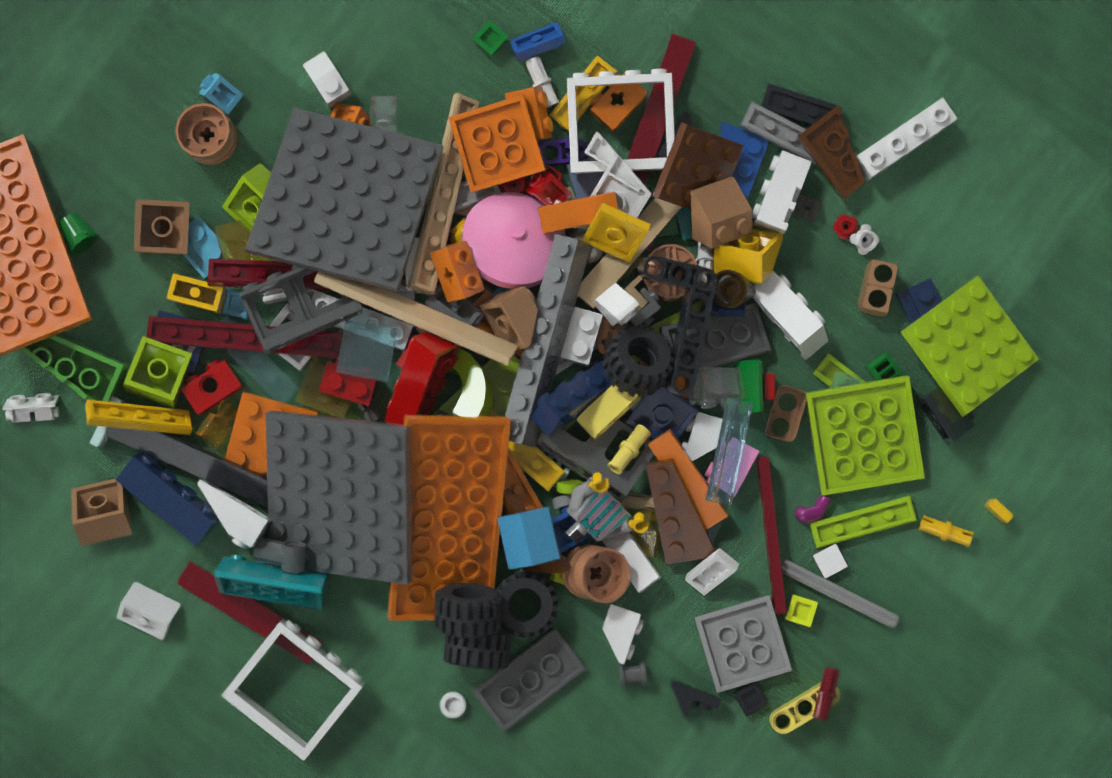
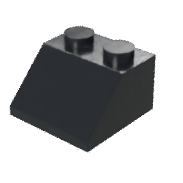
(944, 415)

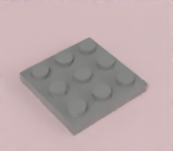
(743, 643)

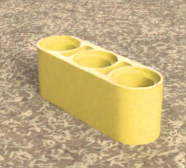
(606, 411)
(791, 710)

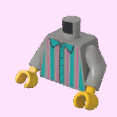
(599, 512)

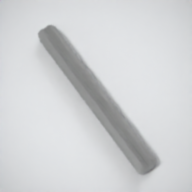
(839, 594)

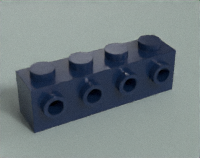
(571, 398)
(168, 497)

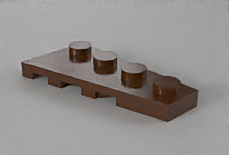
(678, 522)

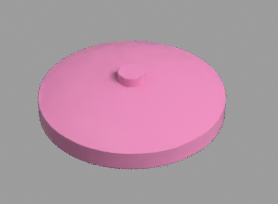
(509, 240)

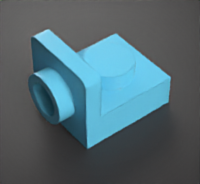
(220, 92)

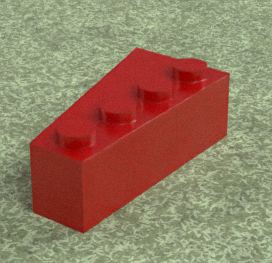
(421, 377)

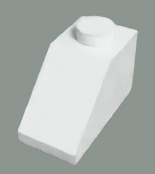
(327, 79)

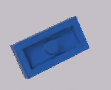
(537, 41)

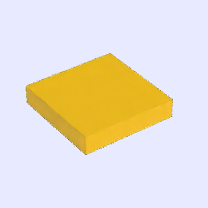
(616, 232)

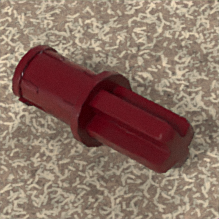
(826, 693)

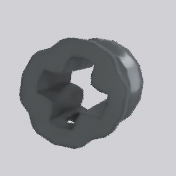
(632, 674)

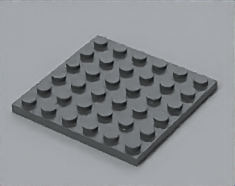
(345, 199)
(342, 493)

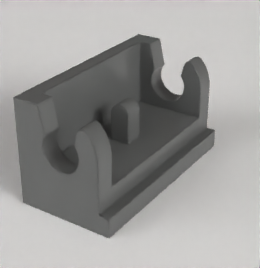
(460, 309)

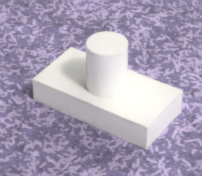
(711, 571)

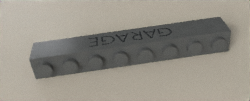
(553, 317)

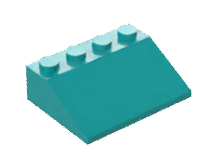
(270, 583)

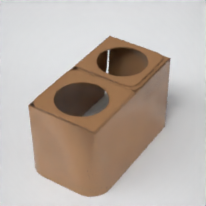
(863, 302)
(787, 415)

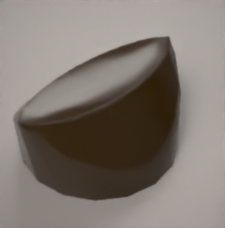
(732, 289)

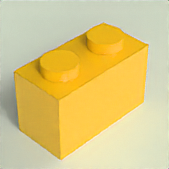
(196, 293)

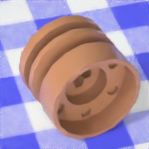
(196, 124)
(665, 292)
(596, 573)

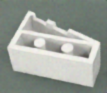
(780, 192)
(791, 314)

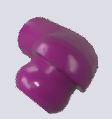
(813, 513)

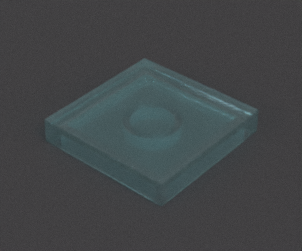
(366, 351)

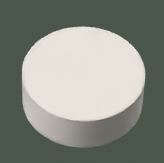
(453, 704)

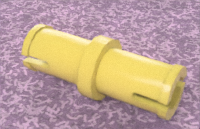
(628, 449)

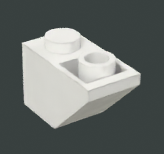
(616, 305)
(703, 435)
(620, 628)

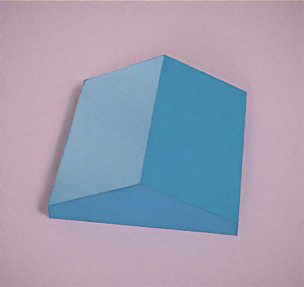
(528, 538)

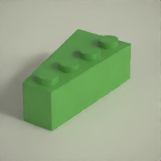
(80, 367)

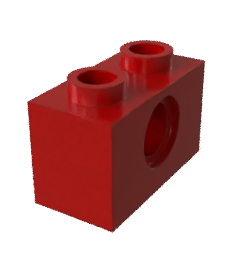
(227, 383)

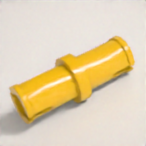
(946, 531)

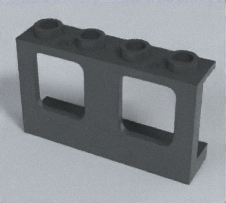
(306, 319)
(589, 457)

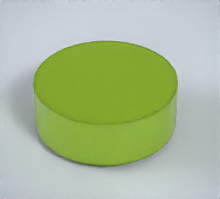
(566, 486)

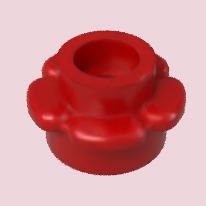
(838, 226)

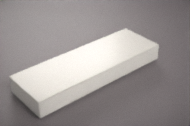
(641, 569)

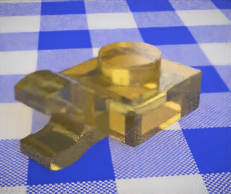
(650, 539)

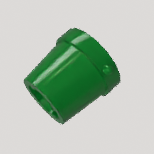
(77, 234)

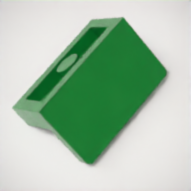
(753, 383)

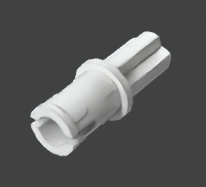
(541, 79)
(704, 259)

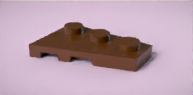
(832, 152)

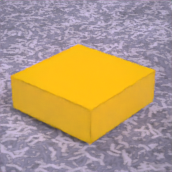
(998, 510)

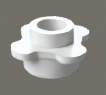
(871, 239)

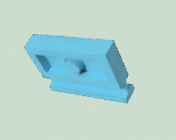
(201, 246)

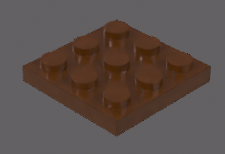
(694, 162)

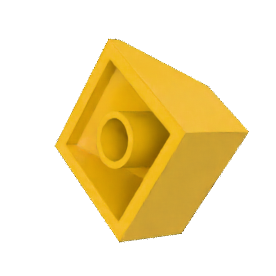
(749, 255)

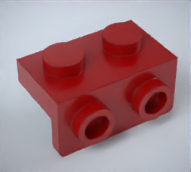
(347, 386)

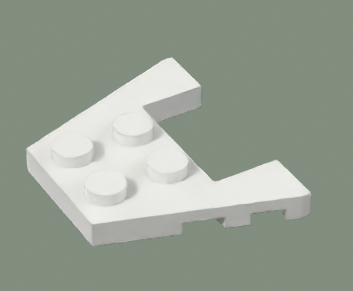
(618, 177)

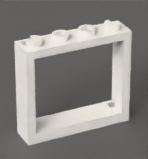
(609, 78)
(269, 722)

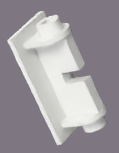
(43, 405)

